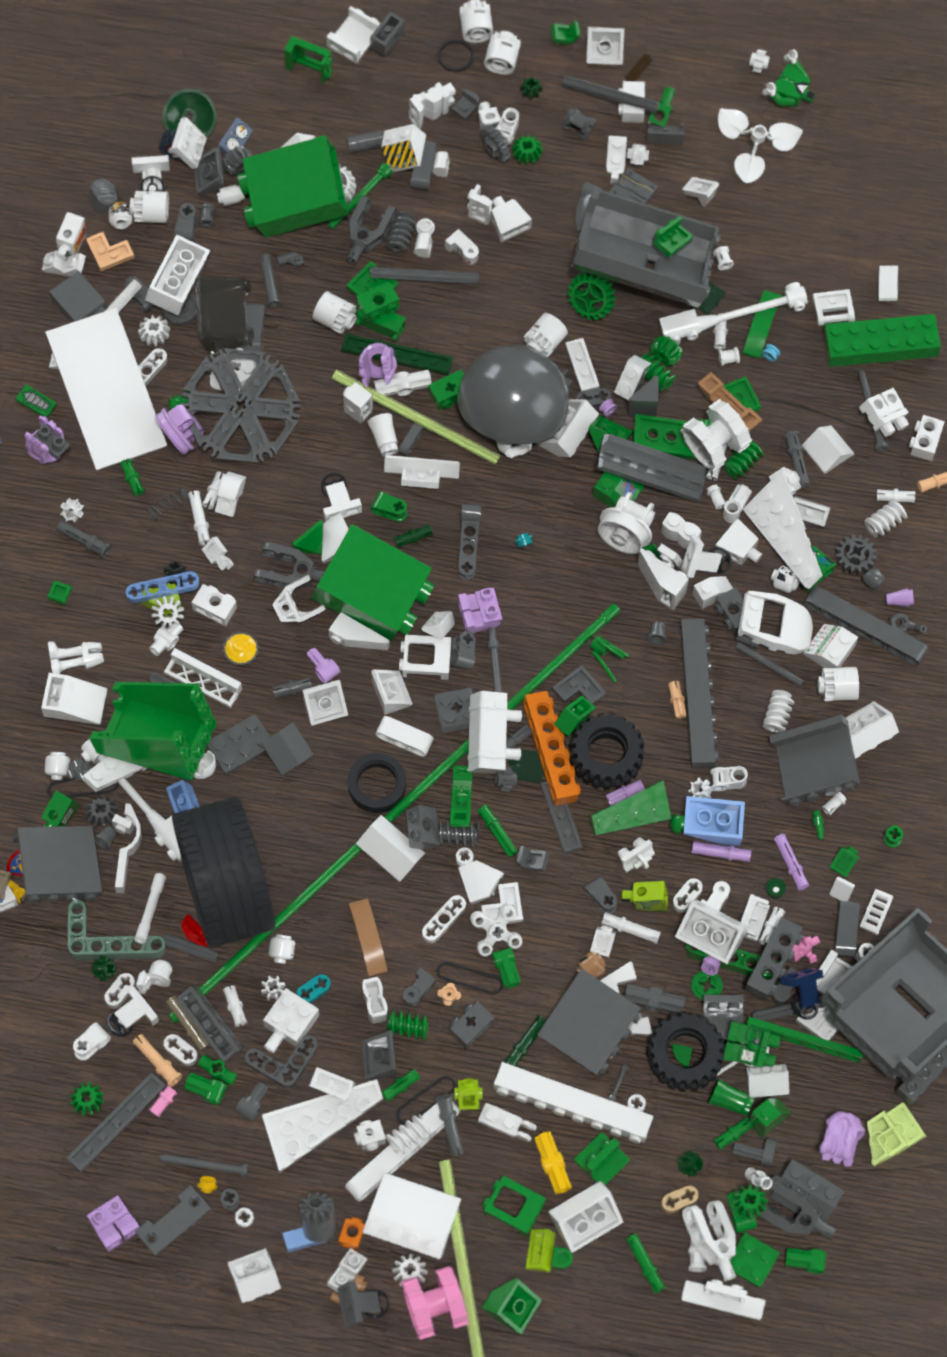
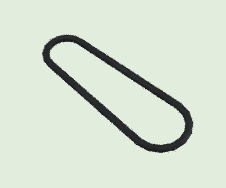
(82, 794)

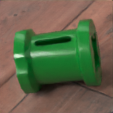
(898, 835)

